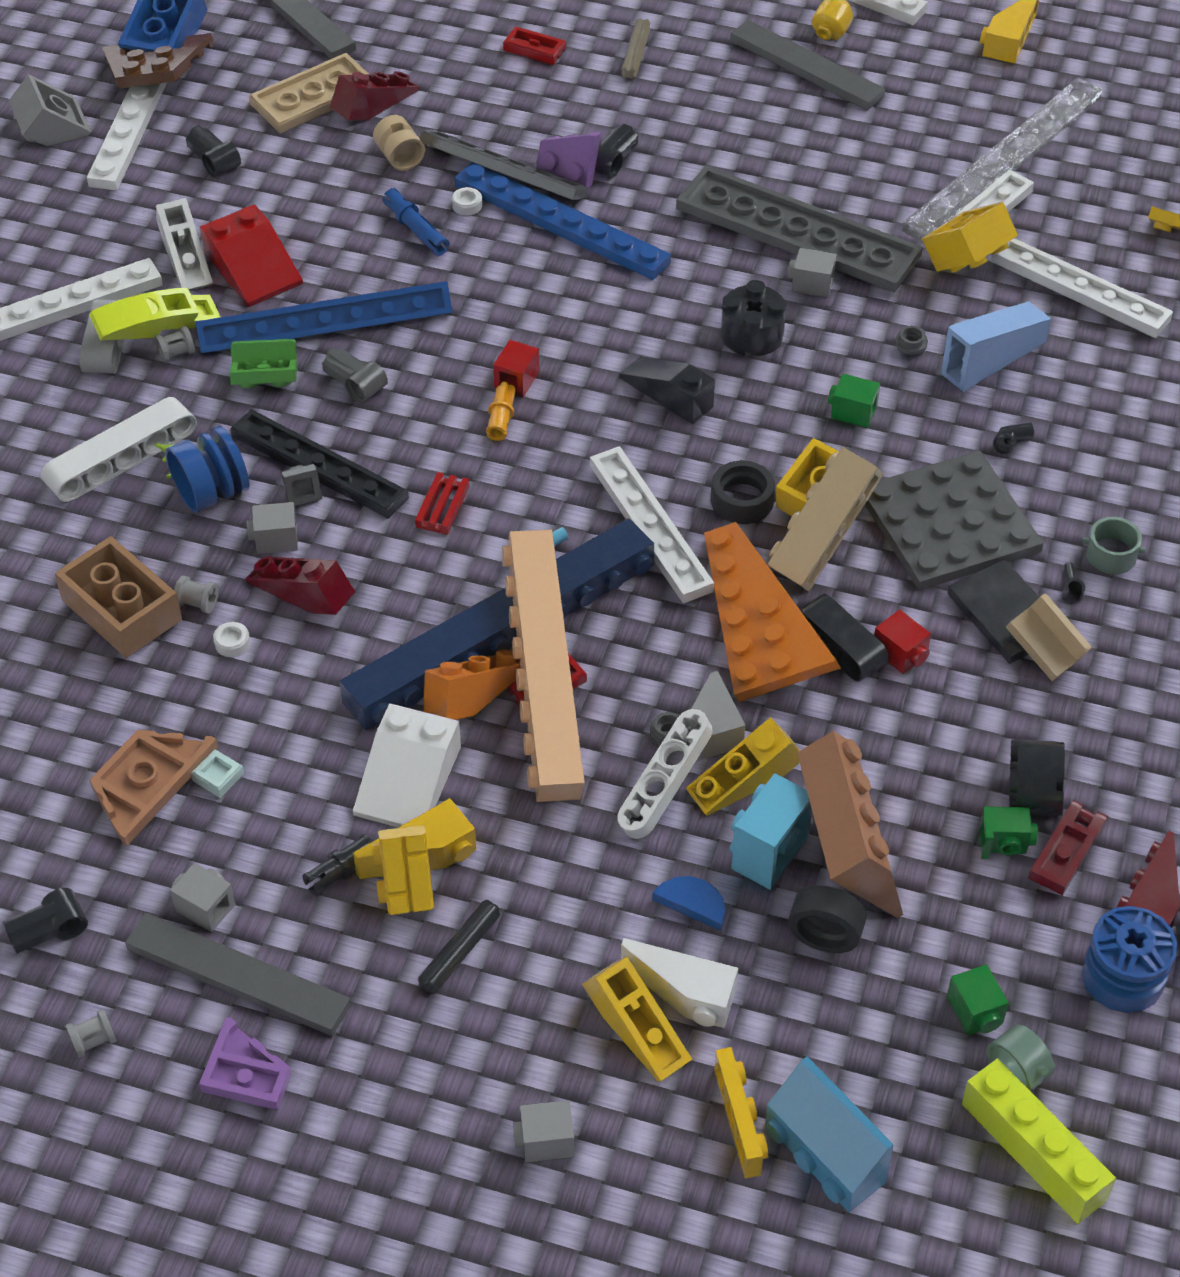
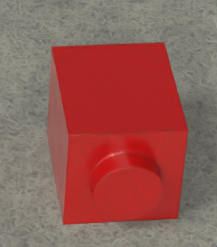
(517, 365)
(904, 641)

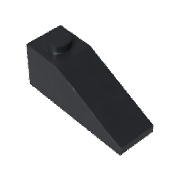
(673, 385)

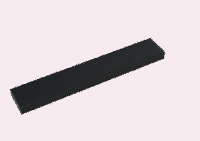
(332, 469)

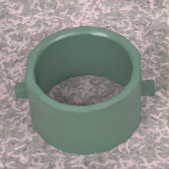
(1109, 561)
(1023, 1055)

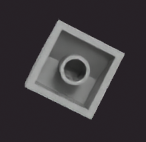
(47, 113)

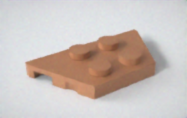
(145, 777)

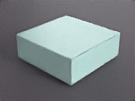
(217, 773)

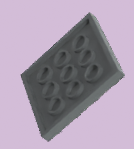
(951, 520)

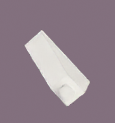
(183, 244)
(688, 983)

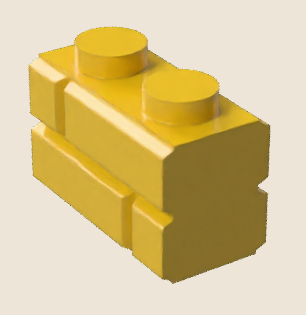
(405, 870)

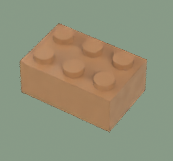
(118, 596)

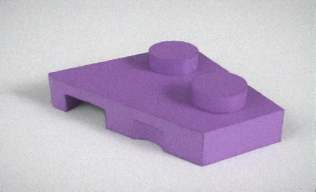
(570, 156)
(244, 1070)

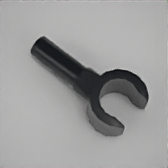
(1072, 583)

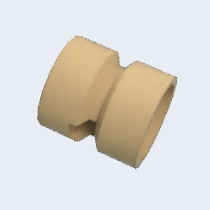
(398, 142)

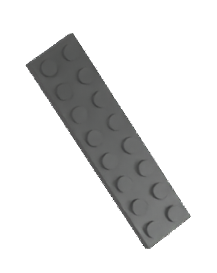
(796, 225)

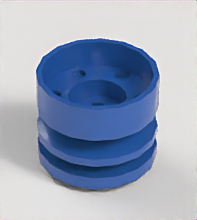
(212, 467)
(1129, 959)

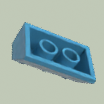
(829, 1136)

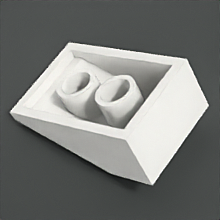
(407, 765)

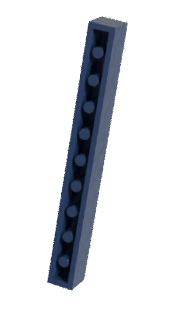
(485, 627)

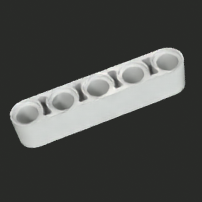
(117, 449)

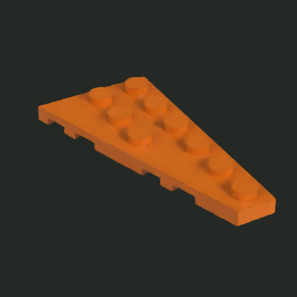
(762, 627)

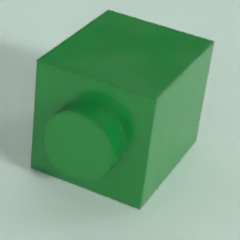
(854, 400)
(977, 1000)

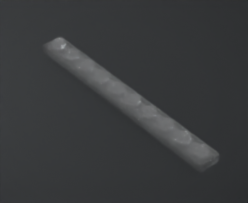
(1006, 155)

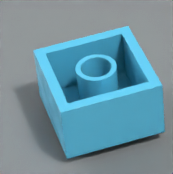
(770, 830)

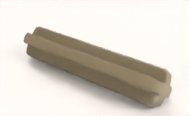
(635, 48)

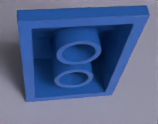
(162, 24)

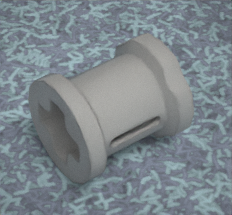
(174, 344)
(196, 594)
(91, 1033)

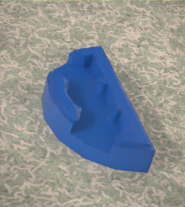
(692, 898)

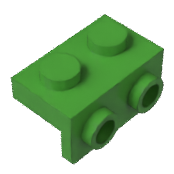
(263, 363)

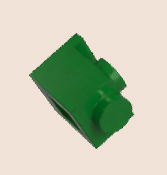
(1006, 831)

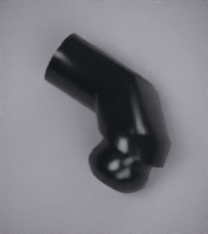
(1009, 435)

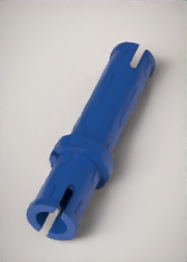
(408, 214)

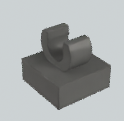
(301, 484)

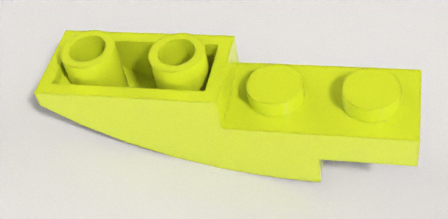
(151, 313)

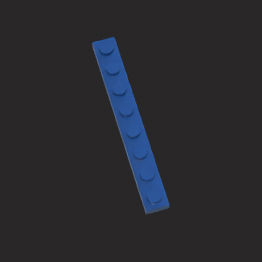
(564, 221)
(325, 316)

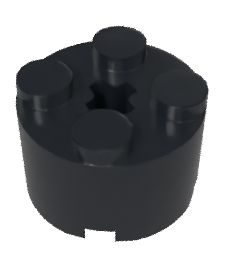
(753, 319)
(1037, 776)

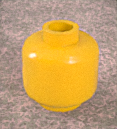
(832, 18)

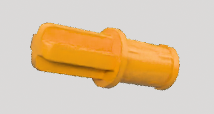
(501, 412)

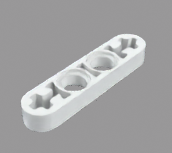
(659, 771)

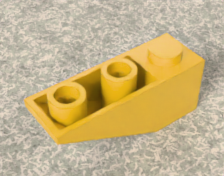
(745, 768)

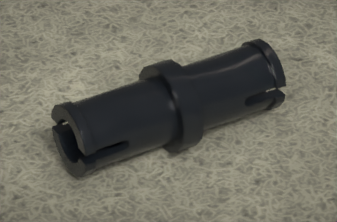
(335, 867)

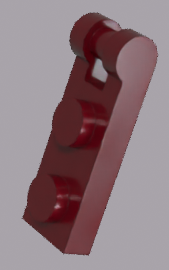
(1067, 848)

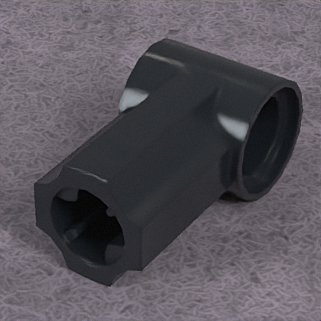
(615, 149)
(215, 154)
(55, 917)

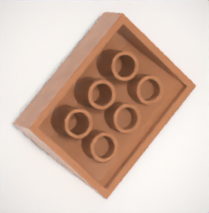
(848, 821)

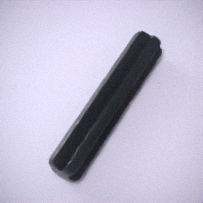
(458, 947)

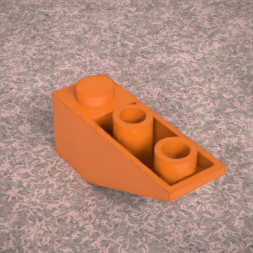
(468, 686)

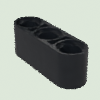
(847, 639)

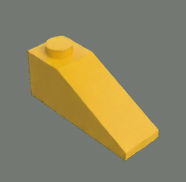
(1008, 31)
(448, 838)
(637, 1018)

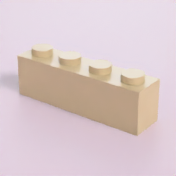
(825, 518)

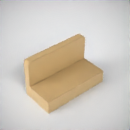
(1049, 637)

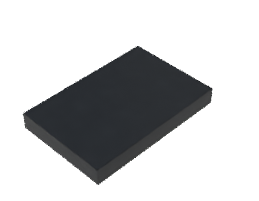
(992, 601)

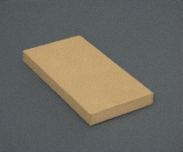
(304, 94)

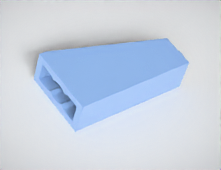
(992, 342)

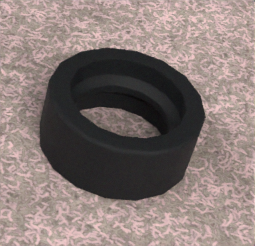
(740, 510)
(833, 905)

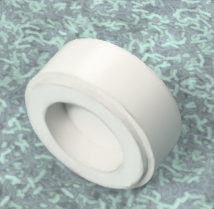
(466, 201)
(231, 639)

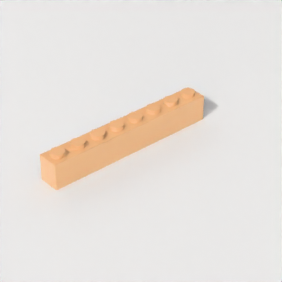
(544, 667)

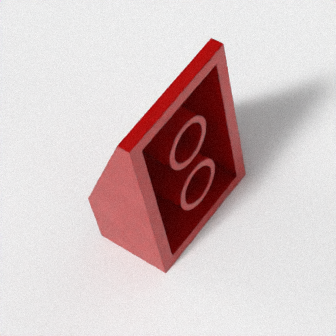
(249, 255)

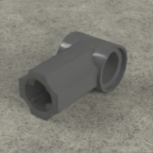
(359, 378)

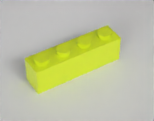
(1038, 1141)

